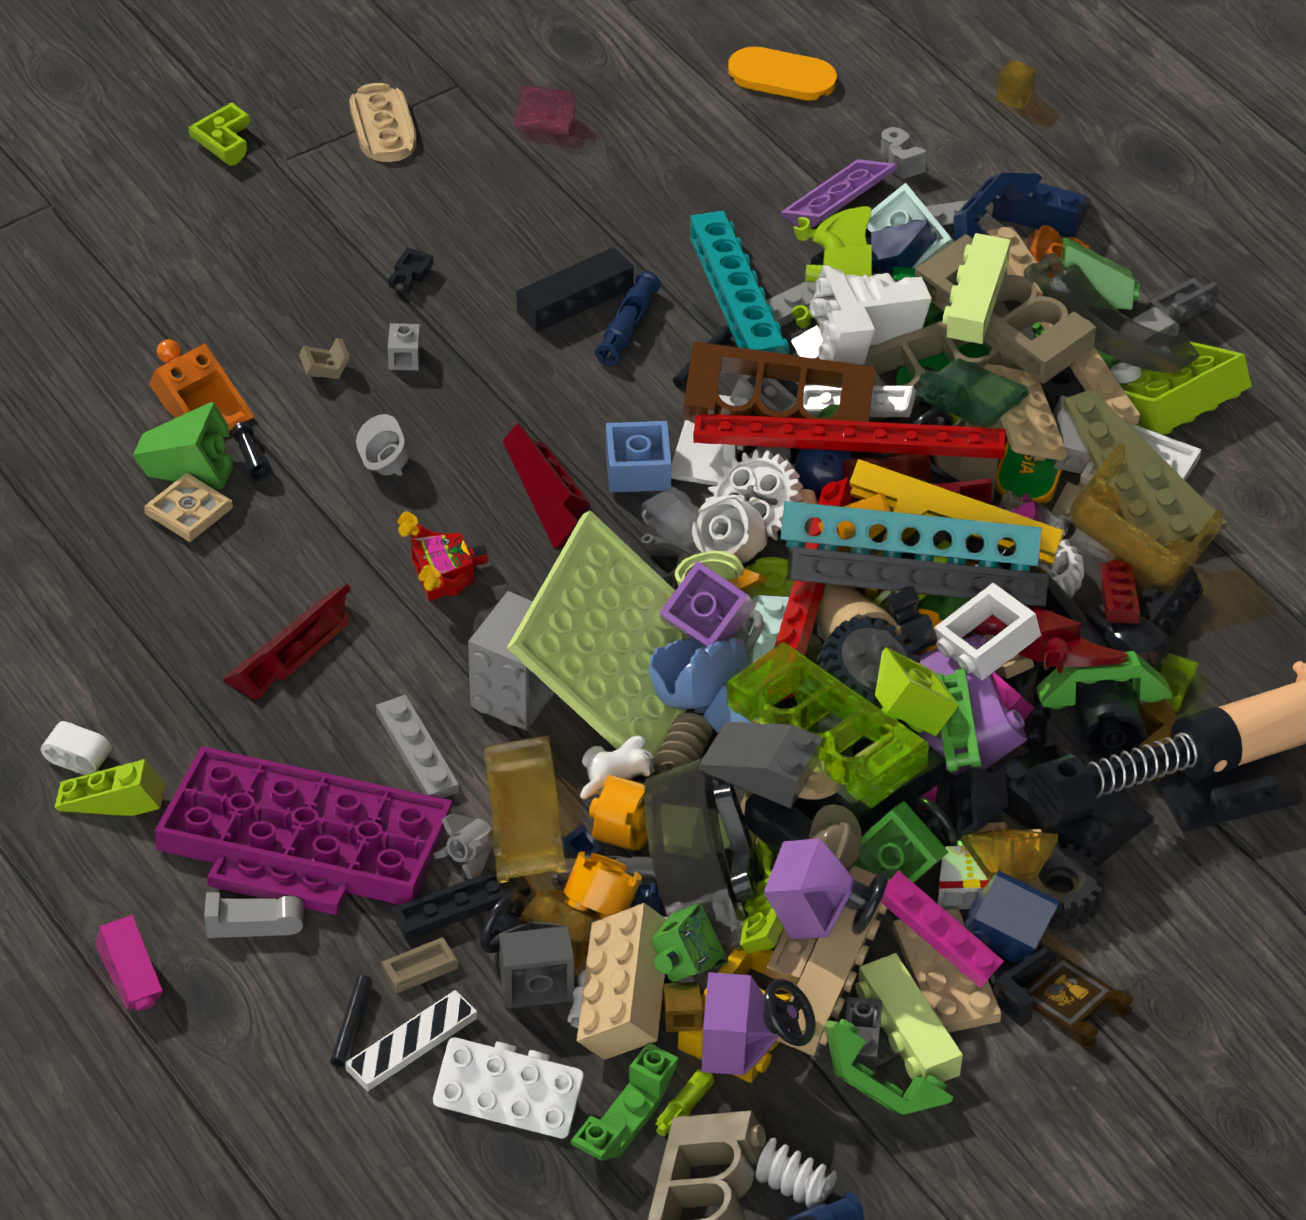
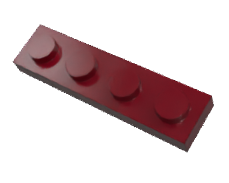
(1119, 592)

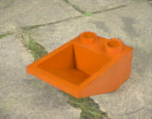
(199, 383)

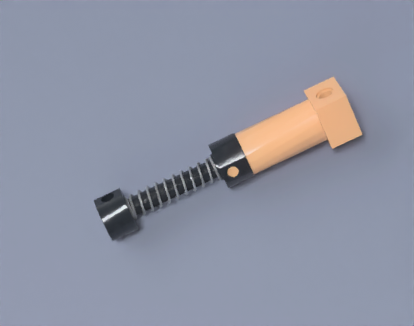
(1198, 744)

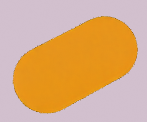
(782, 73)

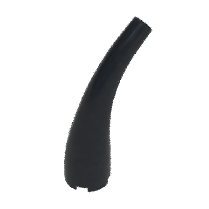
(1104, 710)

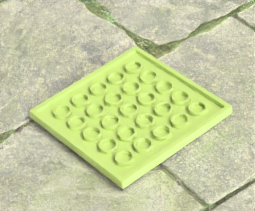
(596, 633)

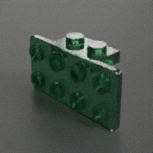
(971, 392)

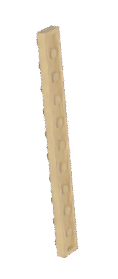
(1088, 369)

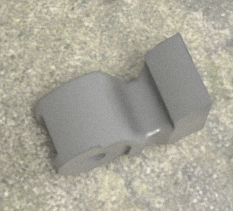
(896, 150)

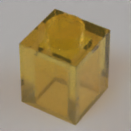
(1016, 84)

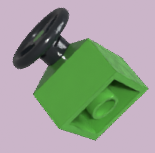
(907, 840)

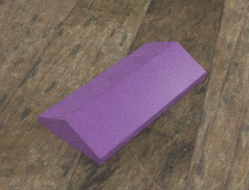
(838, 191)

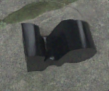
(916, 626)

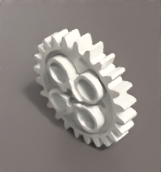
(762, 473)

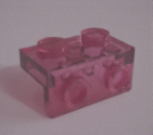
(545, 110)

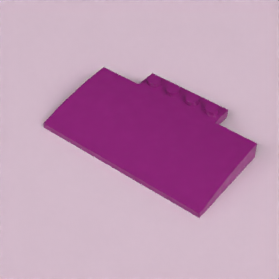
(301, 831)

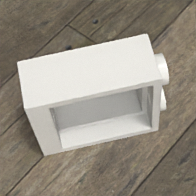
(993, 600)

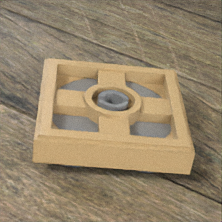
(188, 507)

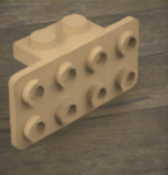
(1031, 423)

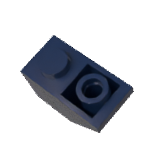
(901, 245)

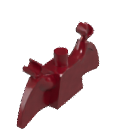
(1059, 642)

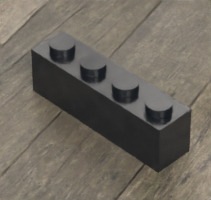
(575, 289)

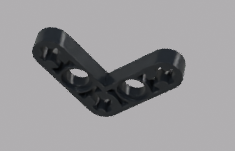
(746, 864)

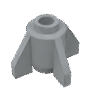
(469, 842)

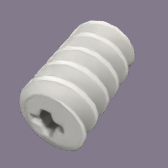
(794, 1177)

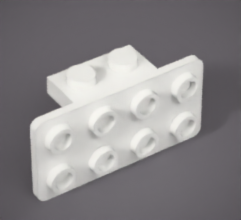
(703, 461)
(508, 1087)

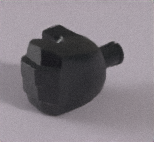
(1139, 637)

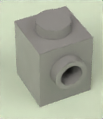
(404, 346)

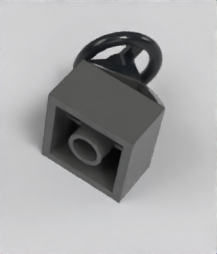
(533, 955)

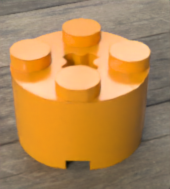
(620, 814)
(601, 885)

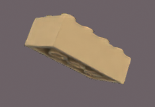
(621, 984)

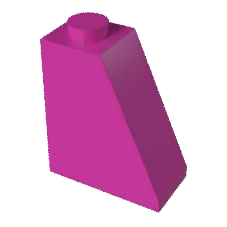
(128, 964)

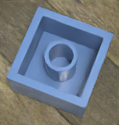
(638, 456)

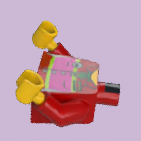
(441, 559)

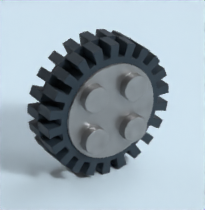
(855, 654)

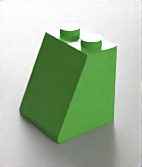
(1108, 278)

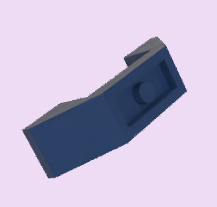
(1013, 185)

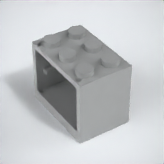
(496, 677)

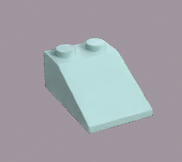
(903, 208)

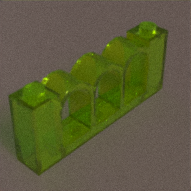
(868, 777)

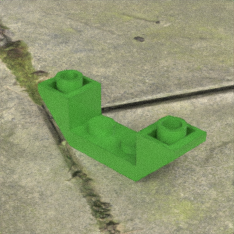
(1060, 688)
(844, 1048)
(632, 1109)

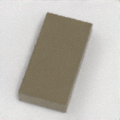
(419, 965)

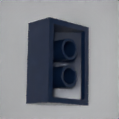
(1048, 206)

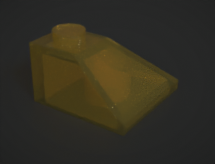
(1010, 851)

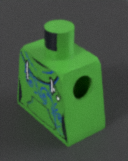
(687, 944)

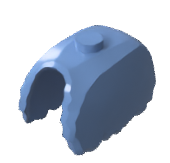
(693, 675)

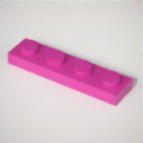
(940, 929)

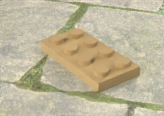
(948, 991)

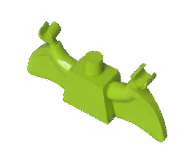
(844, 249)

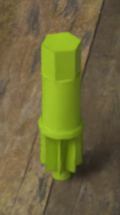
(685, 1100)

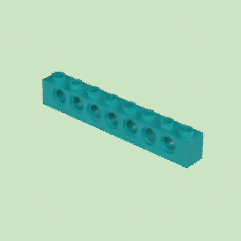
(735, 284)
(1025, 537)

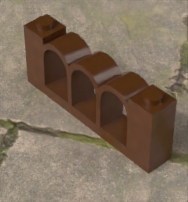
(711, 359)

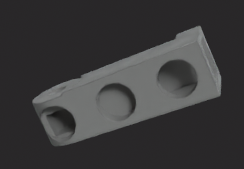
(252, 916)

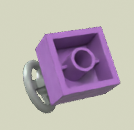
(712, 609)

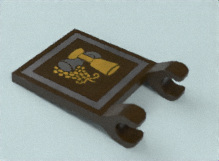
(1071, 996)

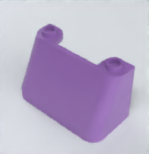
(996, 726)

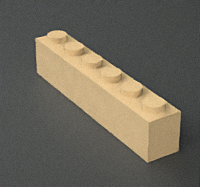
(832, 966)

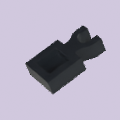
(410, 267)

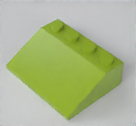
(1177, 398)

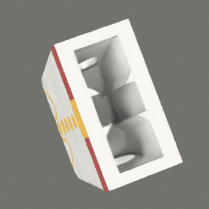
(959, 879)

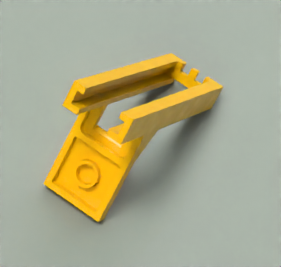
(921, 498)

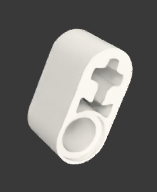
(76, 748)

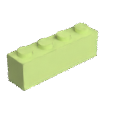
(977, 288)
(909, 1020)

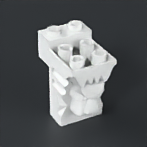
(865, 312)

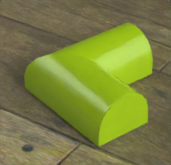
(220, 131)

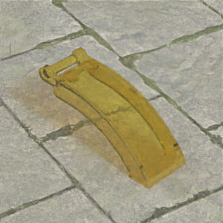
(525, 808)

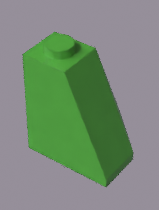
(188, 445)

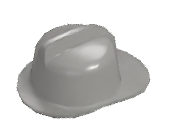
(383, 445)

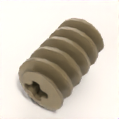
(683, 742)

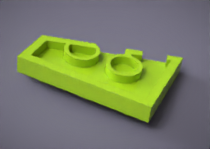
(762, 926)

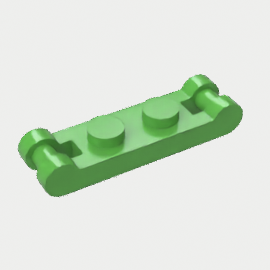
(960, 728)

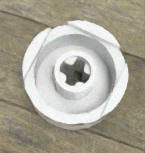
(729, 527)

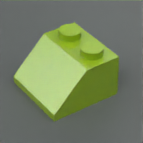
(913, 693)

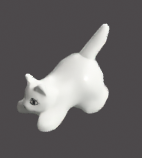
(624, 762)

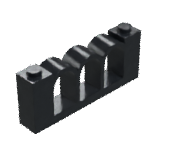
(778, 823)

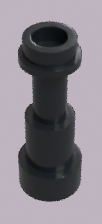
(256, 463)

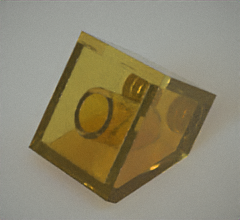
(553, 907)

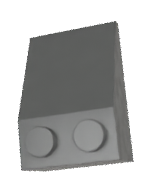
(764, 759)

